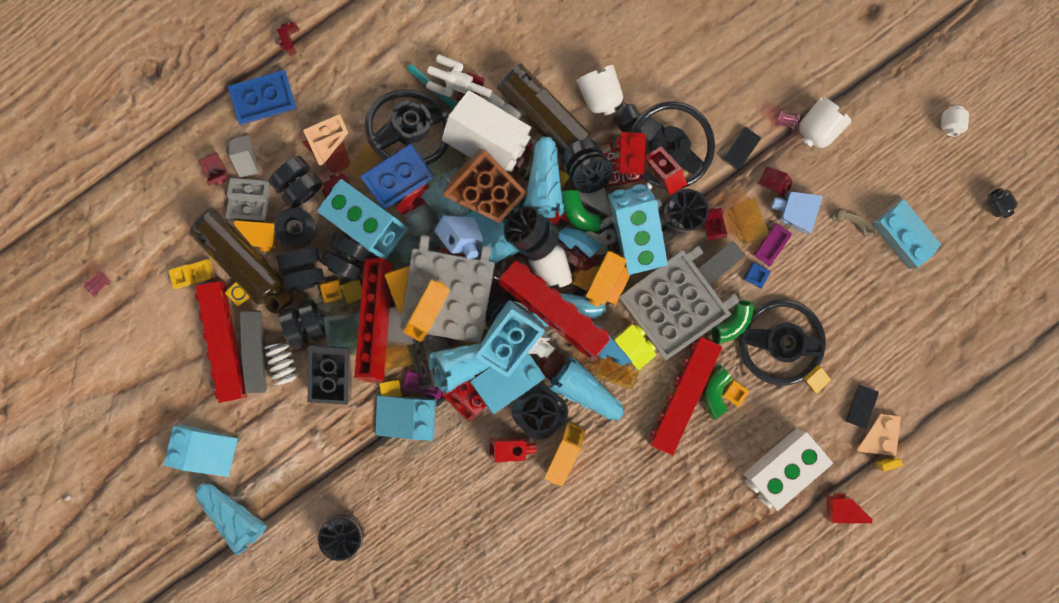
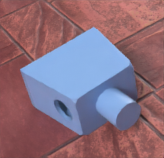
(798, 210)
(460, 235)

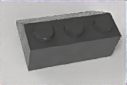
(421, 353)

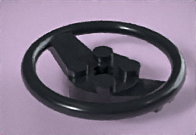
(399, 129)
(682, 154)
(772, 338)

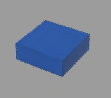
(756, 275)

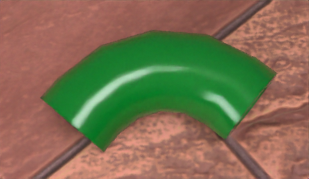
(577, 214)
(735, 324)
(713, 392)

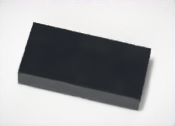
(741, 148)
(862, 406)

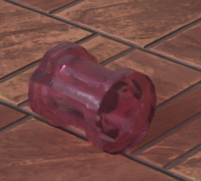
(787, 119)
(96, 283)

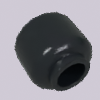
(626, 116)
(1001, 203)

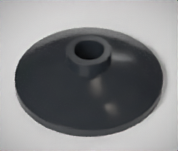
(294, 236)

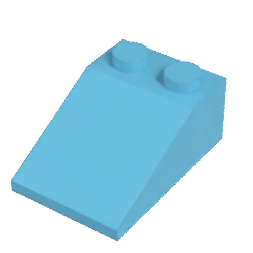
(493, 237)
(509, 339)
(499, 390)
(406, 417)
(200, 451)

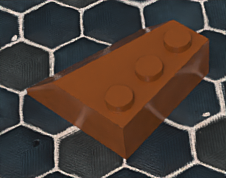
(484, 187)

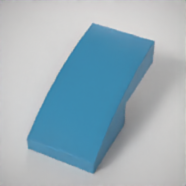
(573, 237)

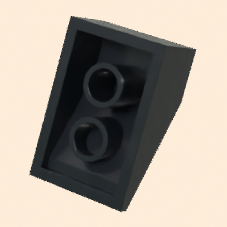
(329, 374)

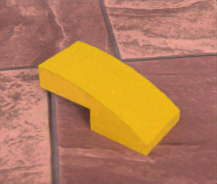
(192, 274)

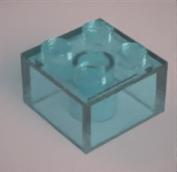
(442, 205)
(342, 331)

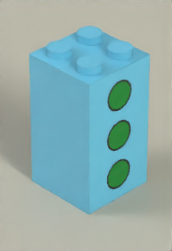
(362, 219)
(638, 228)

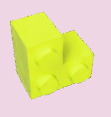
(635, 345)

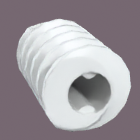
(281, 363)

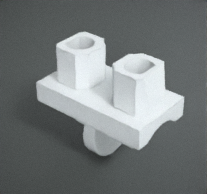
(542, 347)

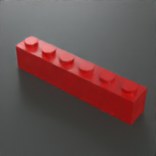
(554, 310)
(373, 321)
(221, 341)
(685, 395)

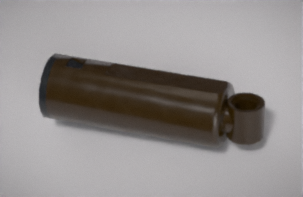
(541, 108)
(240, 261)

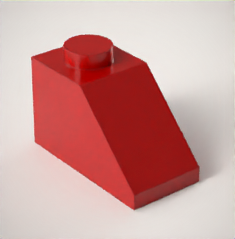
(666, 170)
(845, 510)

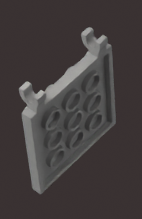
(469, 285)
(676, 304)

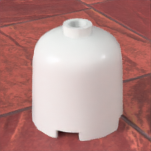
(601, 90)
(823, 124)
(553, 268)

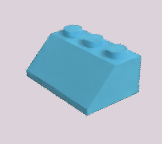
(907, 234)

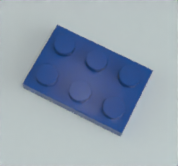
(262, 97)
(397, 176)

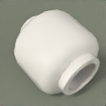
(955, 120)

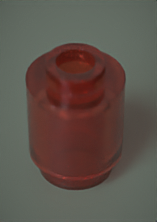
(579, 258)
(552, 365)

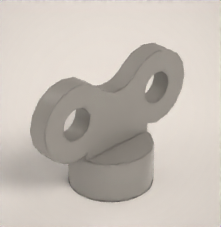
(601, 238)

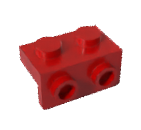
(631, 153)

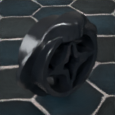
(519, 412)

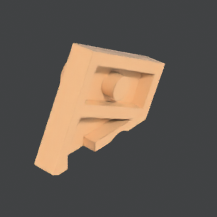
(326, 137)
(882, 436)

